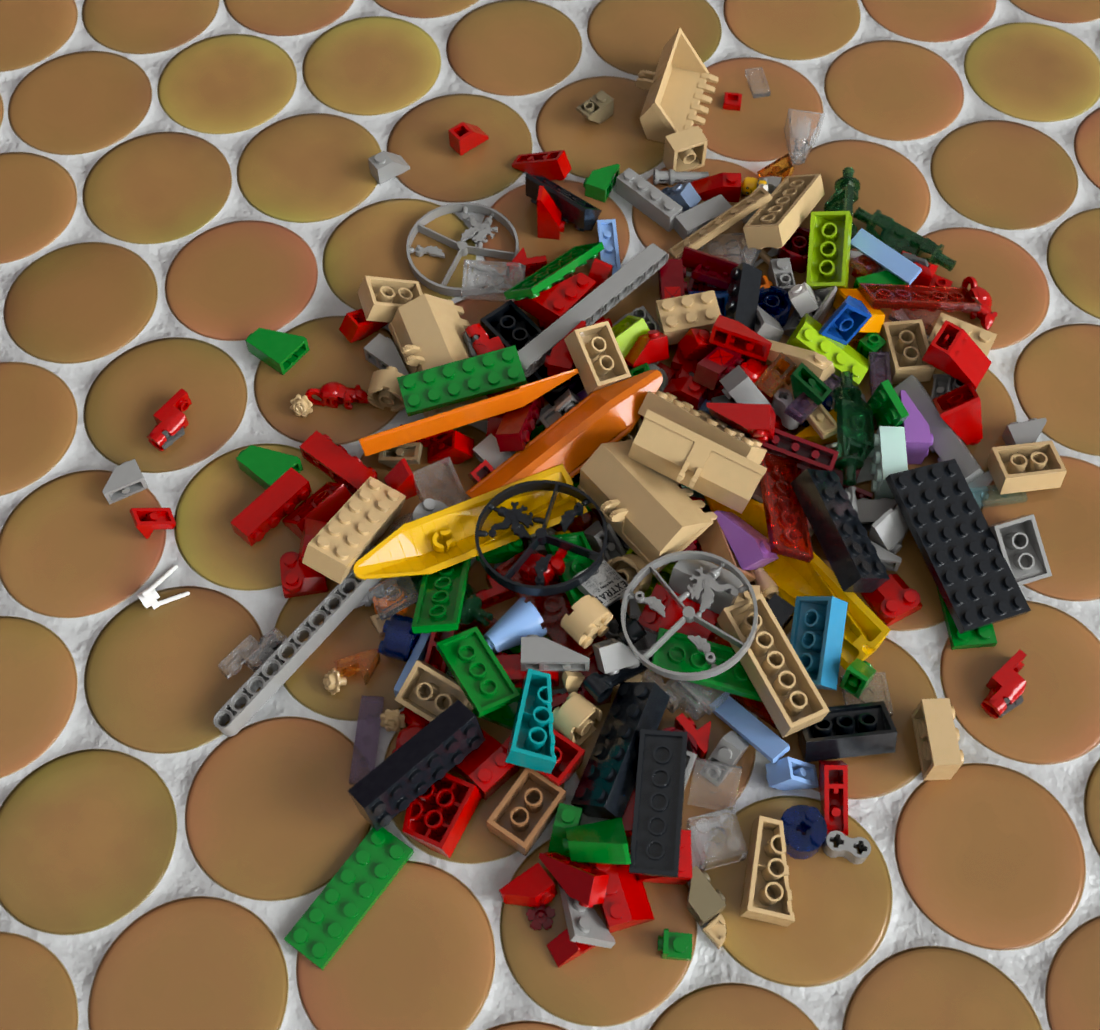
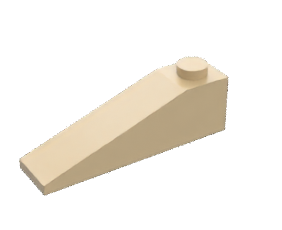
(812, 360)

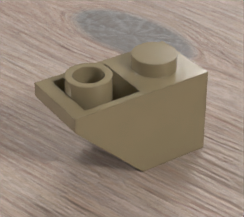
(598, 107)
(703, 900)

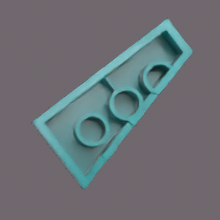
(532, 730)

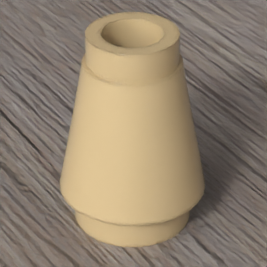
(767, 585)

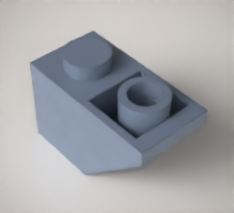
(683, 194)

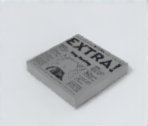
(604, 585)

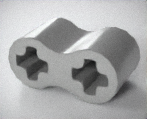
(780, 402)
(846, 847)

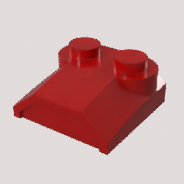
(299, 578)
(893, 600)

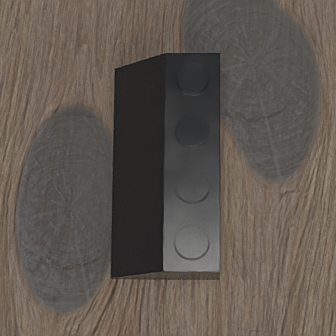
(571, 206)
(744, 294)
(849, 733)

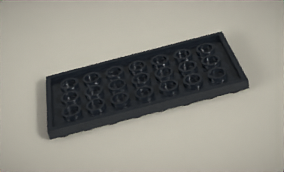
(957, 545)

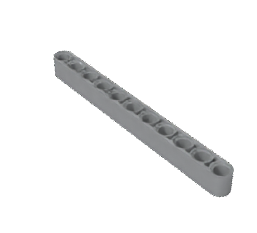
(593, 305)
(292, 645)

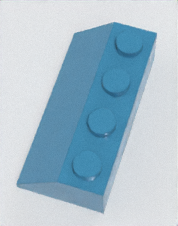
(819, 636)

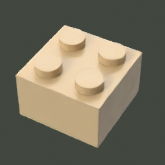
(685, 150)

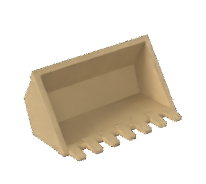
(675, 90)
(430, 335)
(696, 461)
(642, 504)

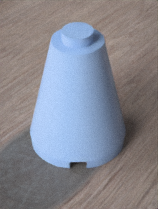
(517, 622)

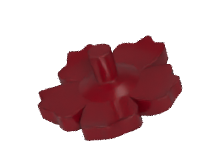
(541, 917)

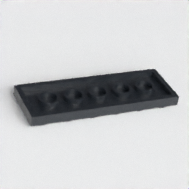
(658, 803)

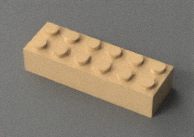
(781, 216)
(700, 422)
(353, 529)
(774, 667)

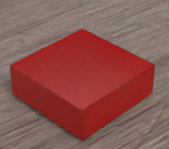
(732, 101)

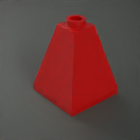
(962, 413)

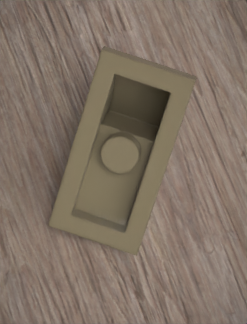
(409, 451)

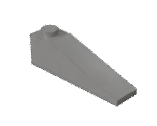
(889, 530)

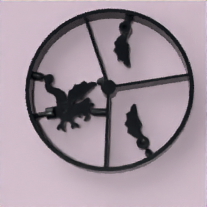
(514, 517)

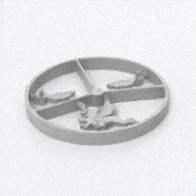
(462, 247)
(704, 583)

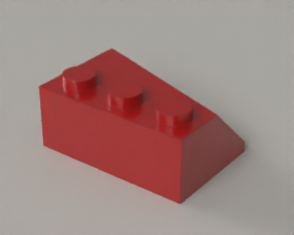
(559, 298)
(442, 814)

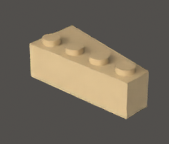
(766, 878)

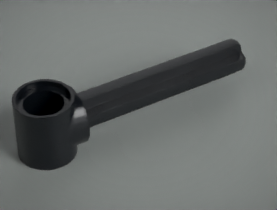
(633, 627)
(602, 685)

